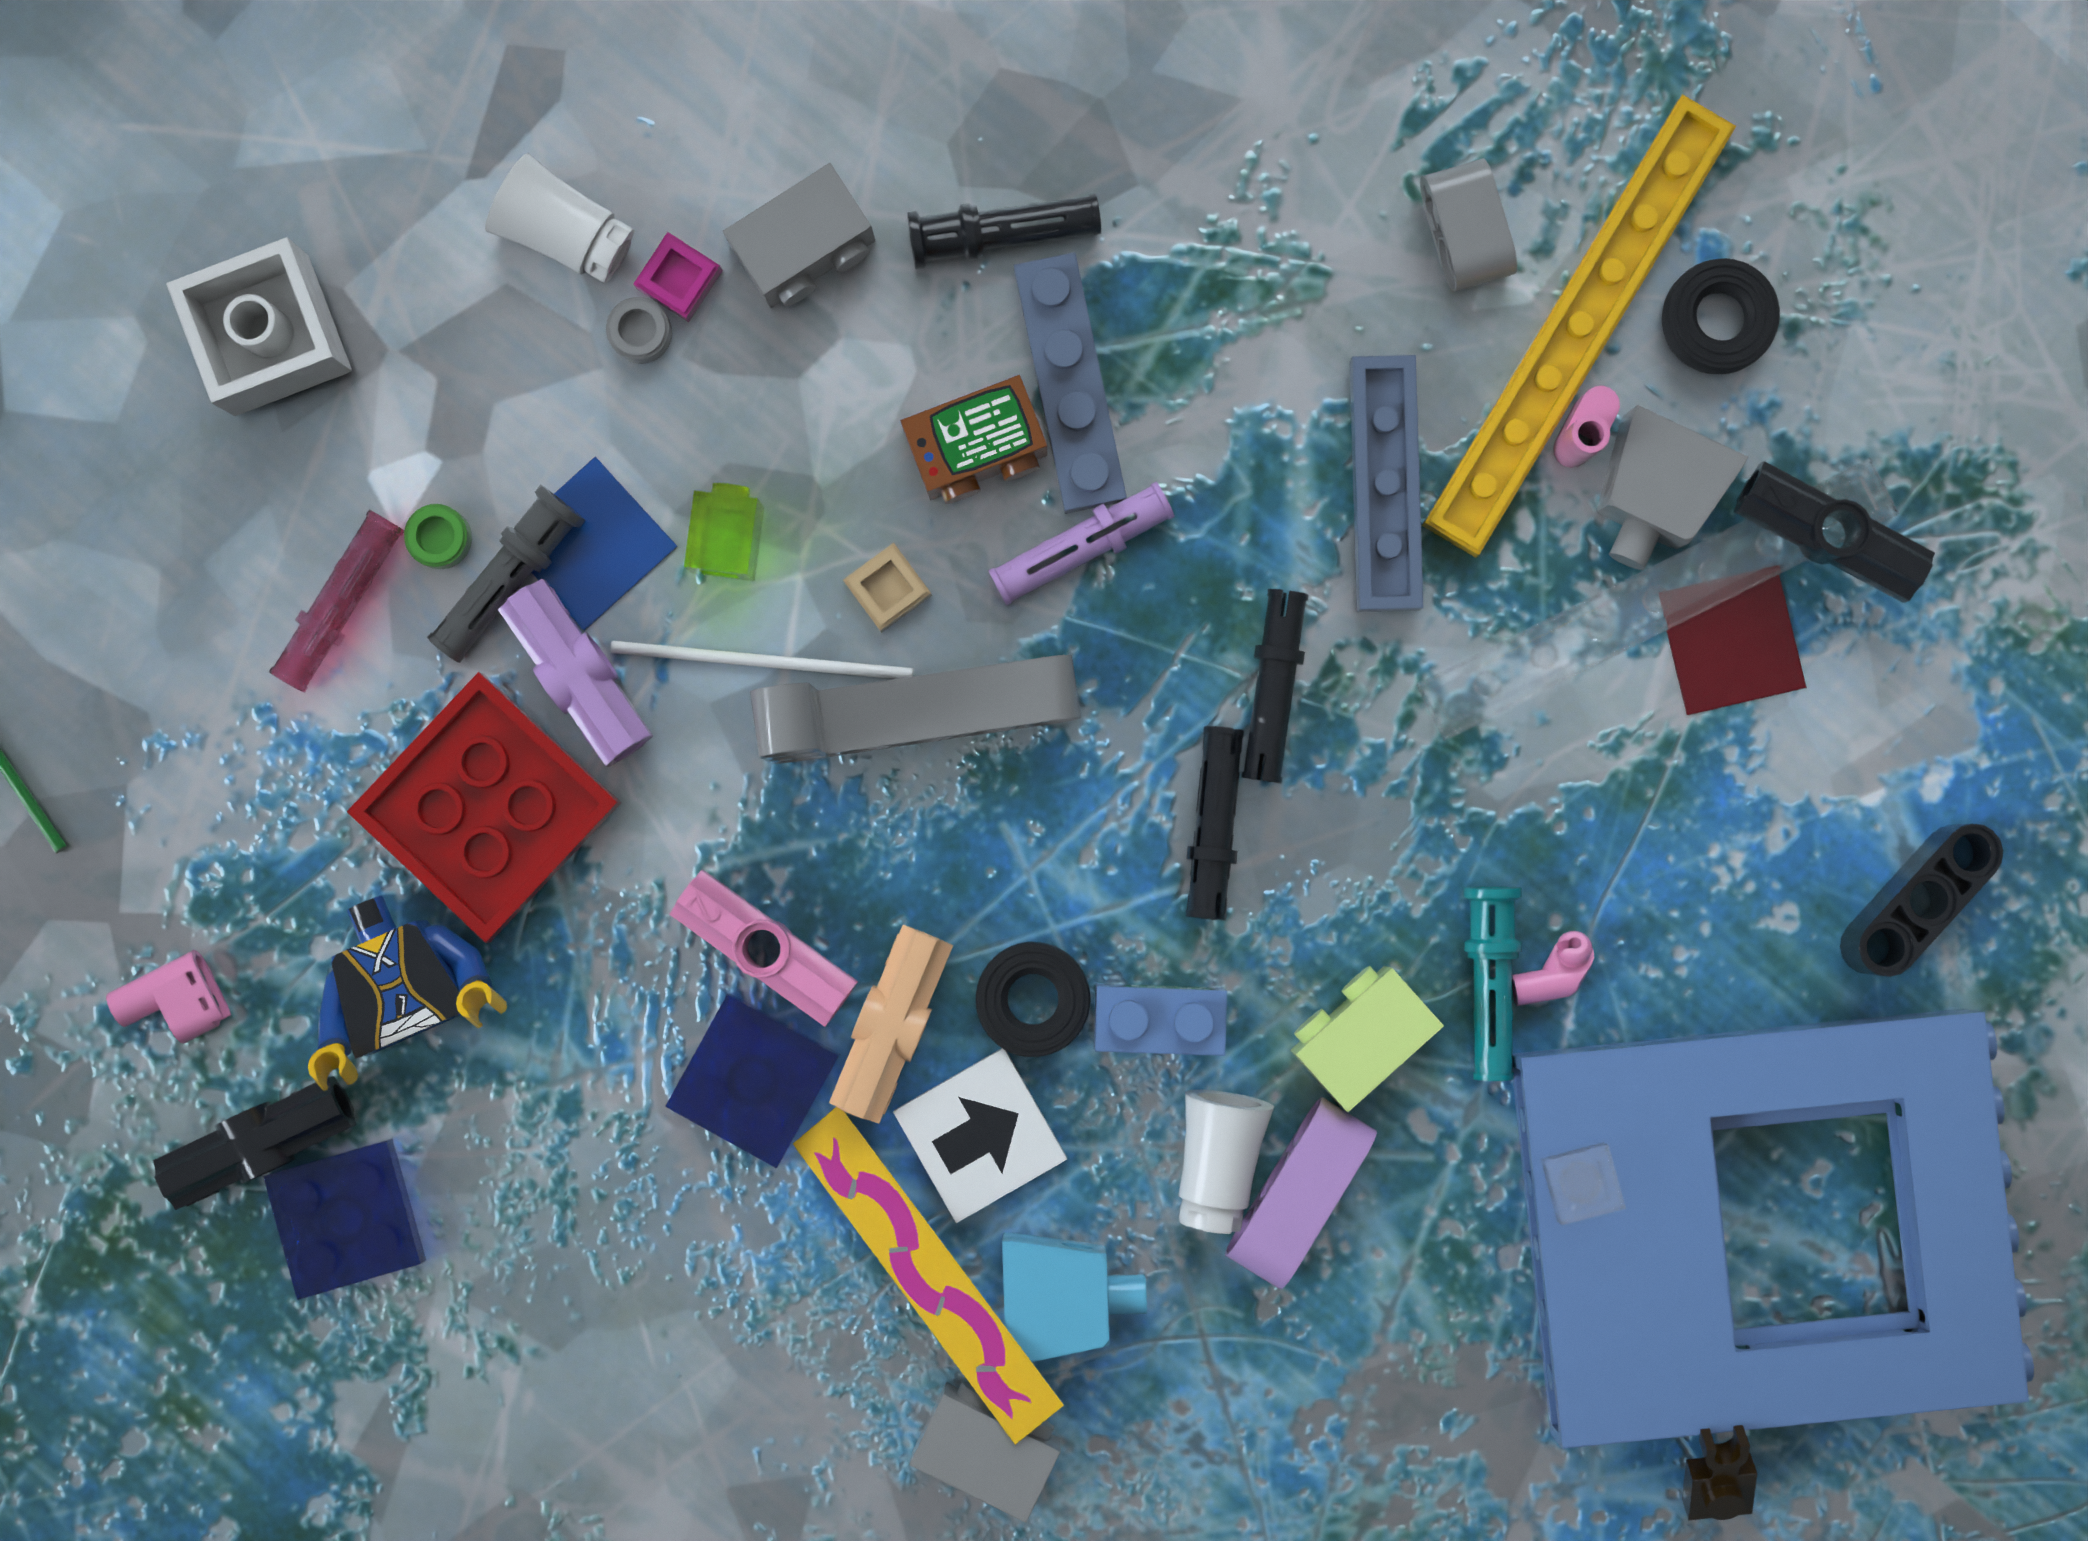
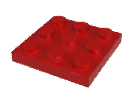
(483, 807)

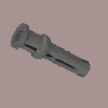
(523, 550)

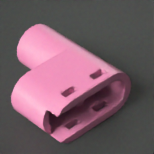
(1592, 418)
(178, 993)

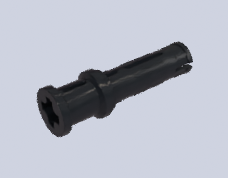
(1079, 215)

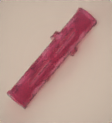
(297, 666)

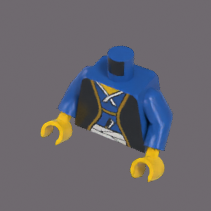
(395, 988)

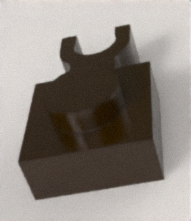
(1721, 1481)

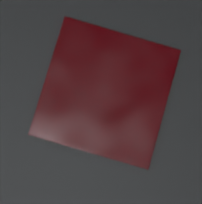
(1737, 650)

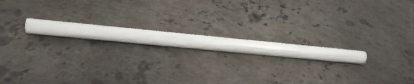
(760, 660)

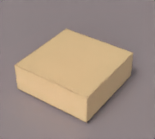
(887, 587)

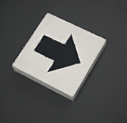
(980, 1135)

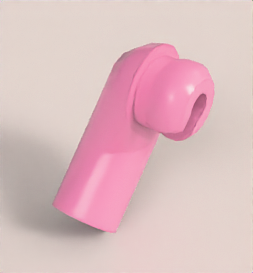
(1560, 974)

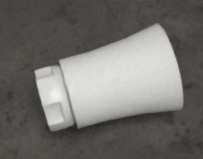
(558, 221)
(1220, 1158)

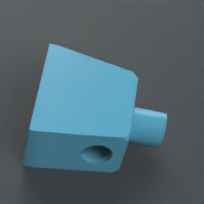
(1062, 1295)

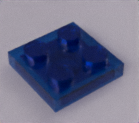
(752, 1080)
(344, 1219)

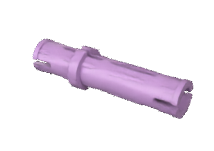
(1149, 508)

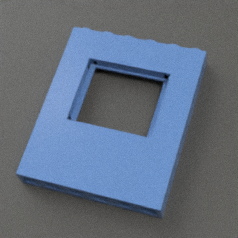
(1642, 1295)

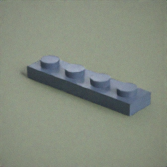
(1070, 382)
(1386, 483)

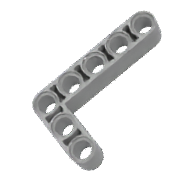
(808, 723)

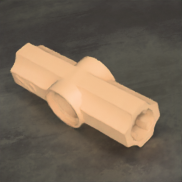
(891, 1024)

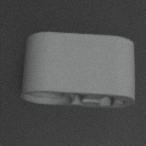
(1468, 225)

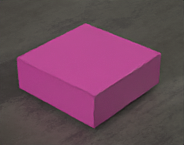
(678, 277)

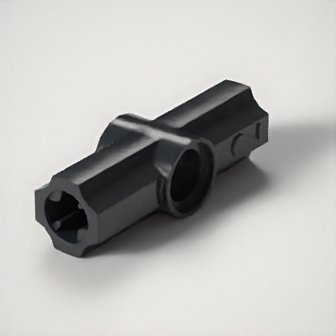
(1869, 548)
(253, 1143)

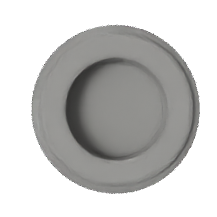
(639, 330)

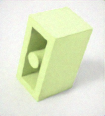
(1364, 1035)

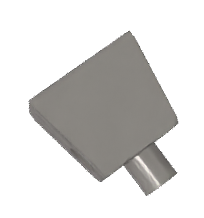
(1662, 484)

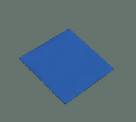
(608, 551)

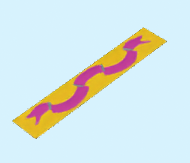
(928, 1275)

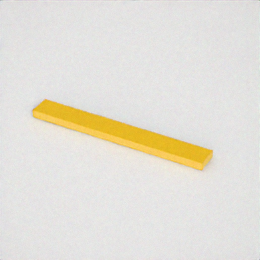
(1579, 326)

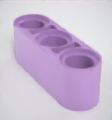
(1301, 1193)

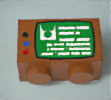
(976, 440)

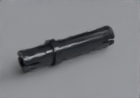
(1274, 685)
(1213, 834)

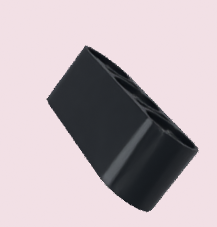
(1949, 889)

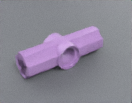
(575, 672)

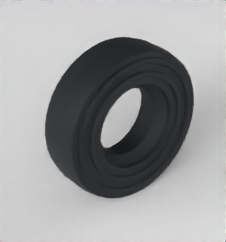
(1753, 294)
(1024, 1038)

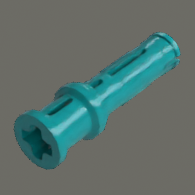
(1492, 1060)

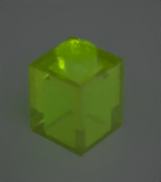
(724, 533)

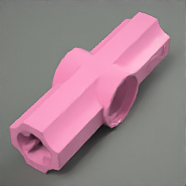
(728, 924)

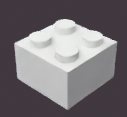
(259, 327)

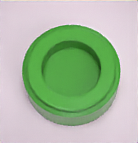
(437, 536)

